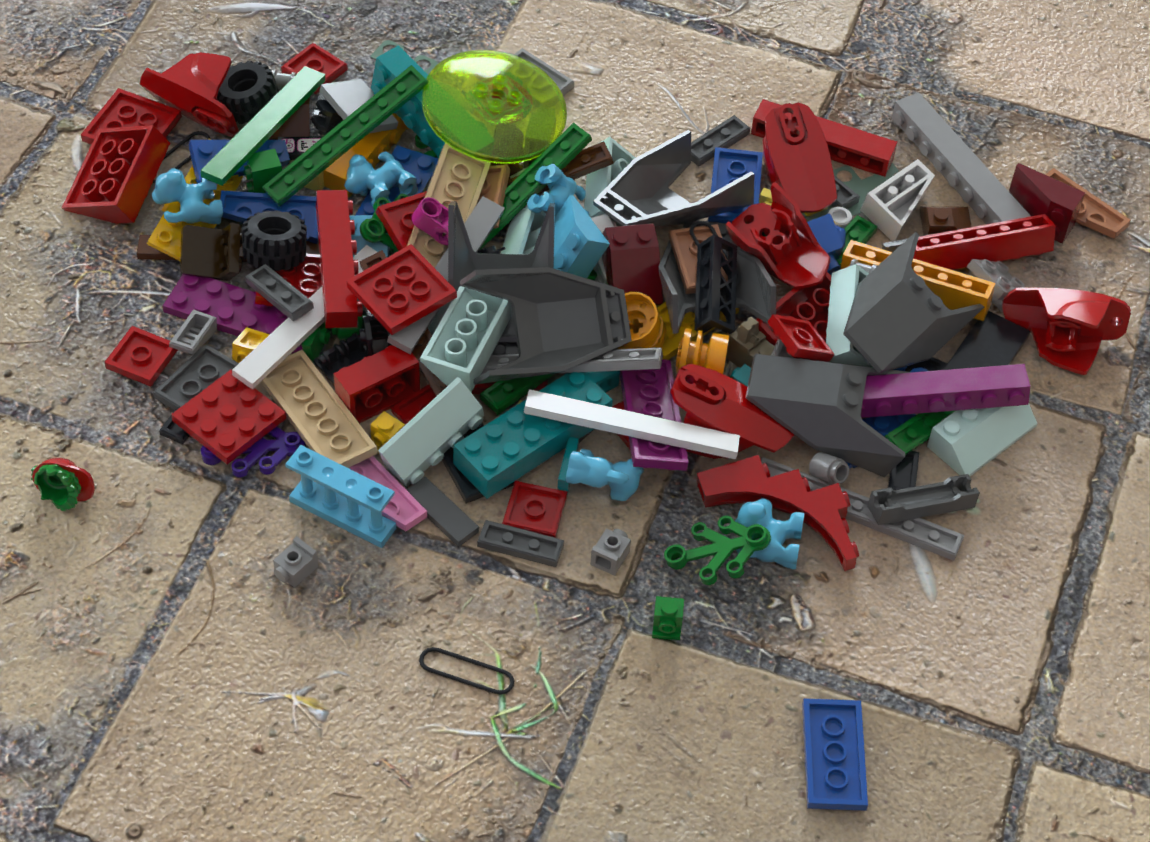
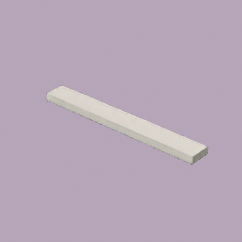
(285, 338)
(632, 424)

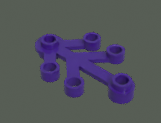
(283, 445)

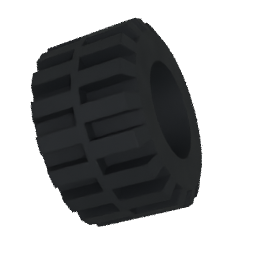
(247, 89)
(274, 240)

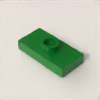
(315, 342)

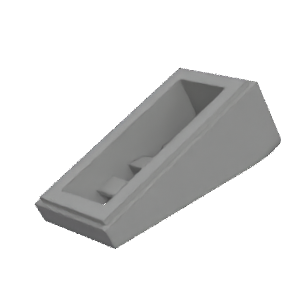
(195, 320)

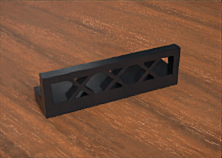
(710, 281)

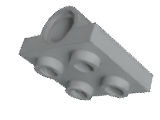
(997, 273)

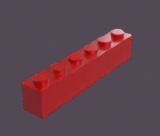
(844, 142)
(990, 241)
(336, 258)

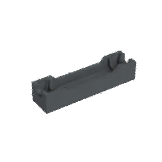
(922, 501)

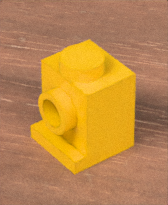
(384, 428)

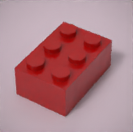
(377, 382)

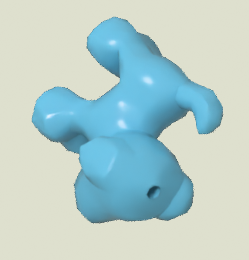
(363, 178)
(173, 188)
(560, 189)
(600, 472)
(761, 513)

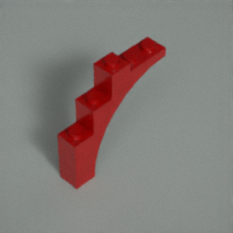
(788, 492)

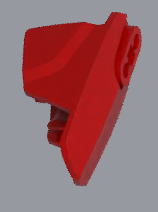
(193, 89)
(799, 163)
(789, 249)
(1067, 323)
(721, 405)

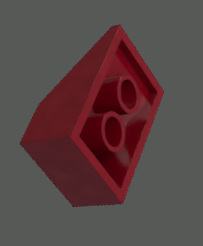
(1047, 196)
(633, 260)

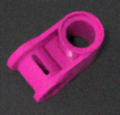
(432, 219)

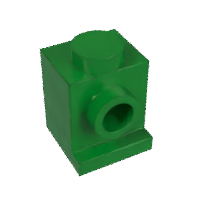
(667, 618)

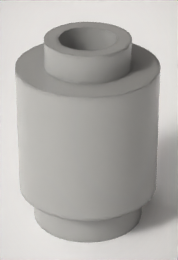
(828, 468)

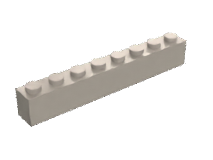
(956, 161)

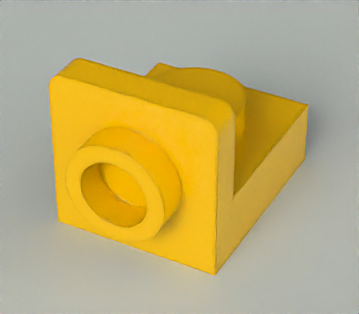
(246, 343)

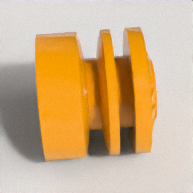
(645, 322)
(708, 355)

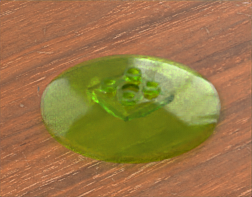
(487, 128)

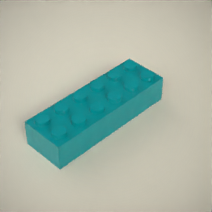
(386, 69)
(522, 441)

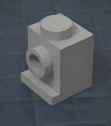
(610, 551)
(295, 563)

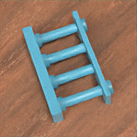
(341, 496)

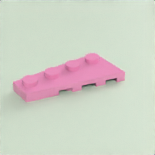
(403, 506)

